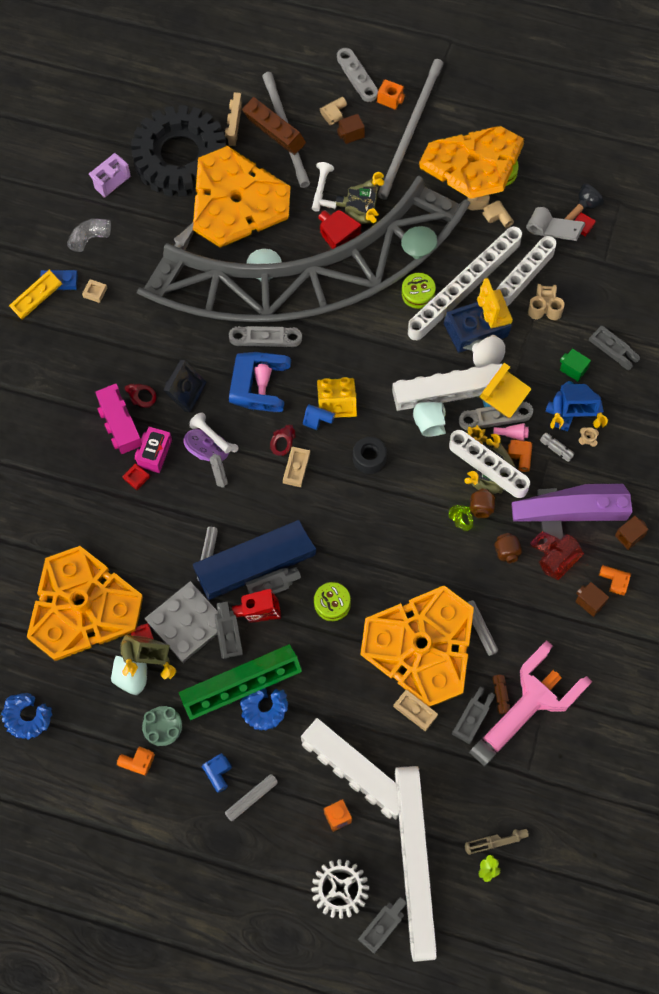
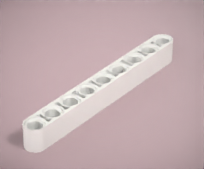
(460, 289)
(415, 864)

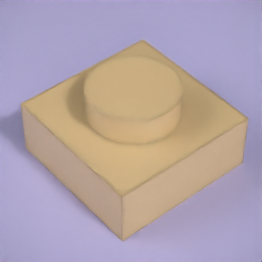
(94, 291)

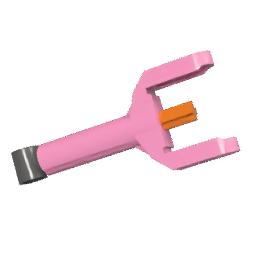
(535, 697)

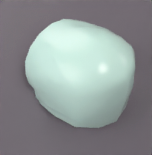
(430, 418)
(128, 683)

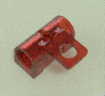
(559, 554)

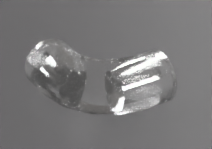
(87, 230)

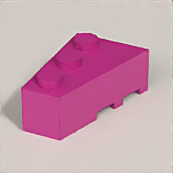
(118, 419)

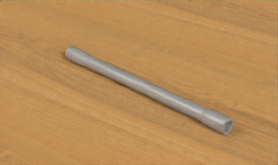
(271, 87)

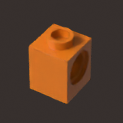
(390, 94)

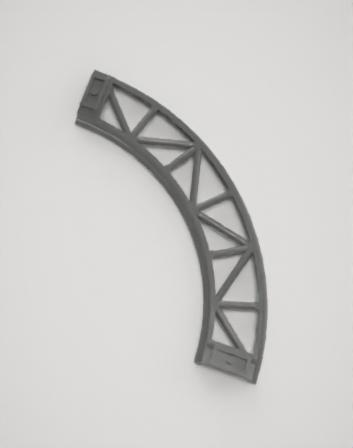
(175, 258)

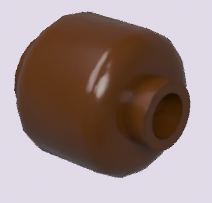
(482, 503)
(508, 547)

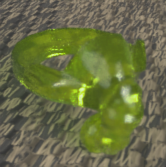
(455, 514)

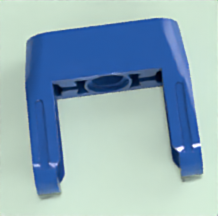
(242, 380)

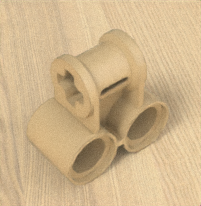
(546, 301)

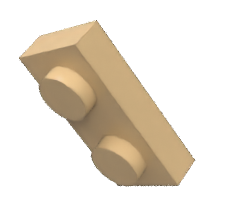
(296, 467)
(415, 710)

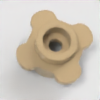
(593, 433)

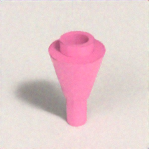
(262, 375)
(516, 432)

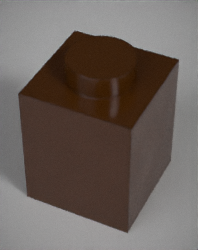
(351, 129)
(632, 532)
(591, 598)

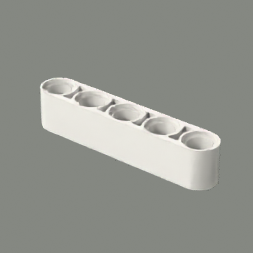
(531, 266)
(492, 472)

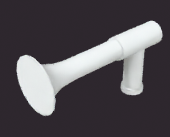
(324, 169)
(198, 421)

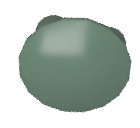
(419, 241)
(162, 725)

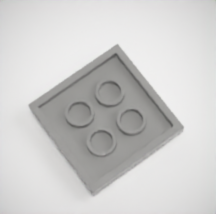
(184, 622)

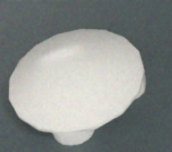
(488, 351)

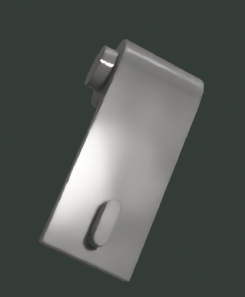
(543, 224)

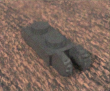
(614, 347)
(472, 717)

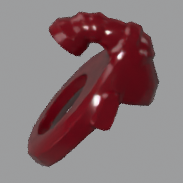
(133, 390)
(288, 433)

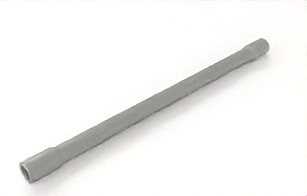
(433, 74)

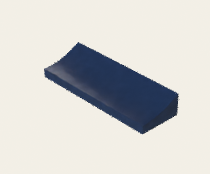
(254, 559)

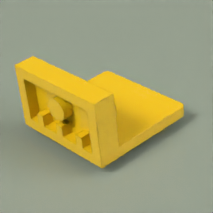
(493, 305)
(505, 392)
(338, 396)

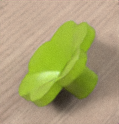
(489, 868)

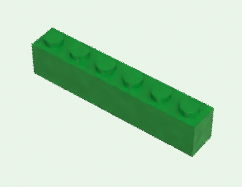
(240, 682)

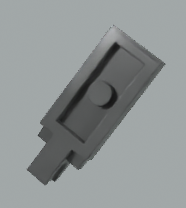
(276, 581)
(227, 631)
(383, 925)

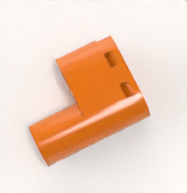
(522, 451)
(619, 579)
(140, 762)

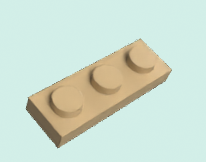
(233, 119)

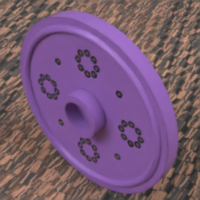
(202, 445)

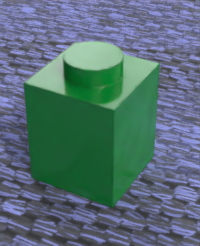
(574, 364)

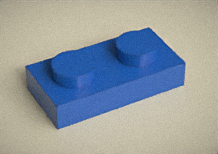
(67, 277)

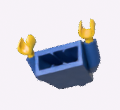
(577, 401)

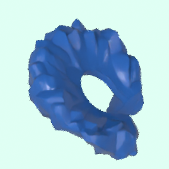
(264, 720)
(24, 729)

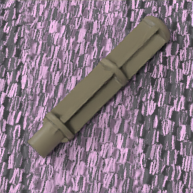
(496, 841)

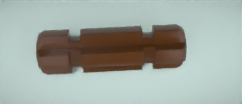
(501, 694)

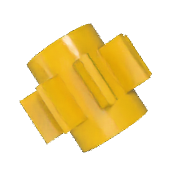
(477, 432)

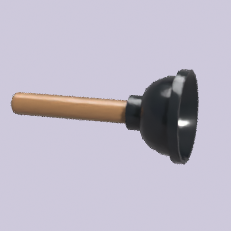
(588, 198)

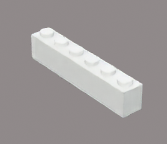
(443, 387)
(353, 766)

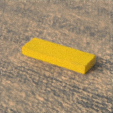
(35, 294)

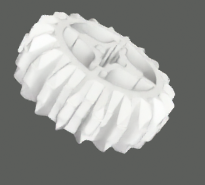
(346, 882)

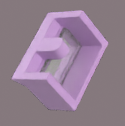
(110, 174)

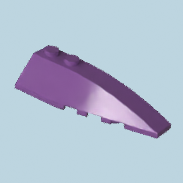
(577, 503)

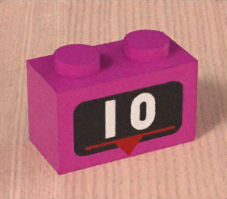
(153, 449)

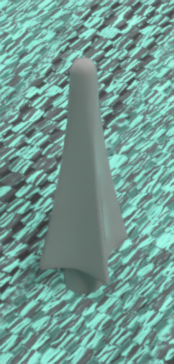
(183, 239)

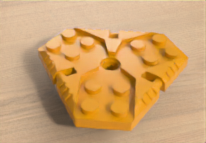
(474, 162)
(227, 178)
(107, 608)
(432, 671)

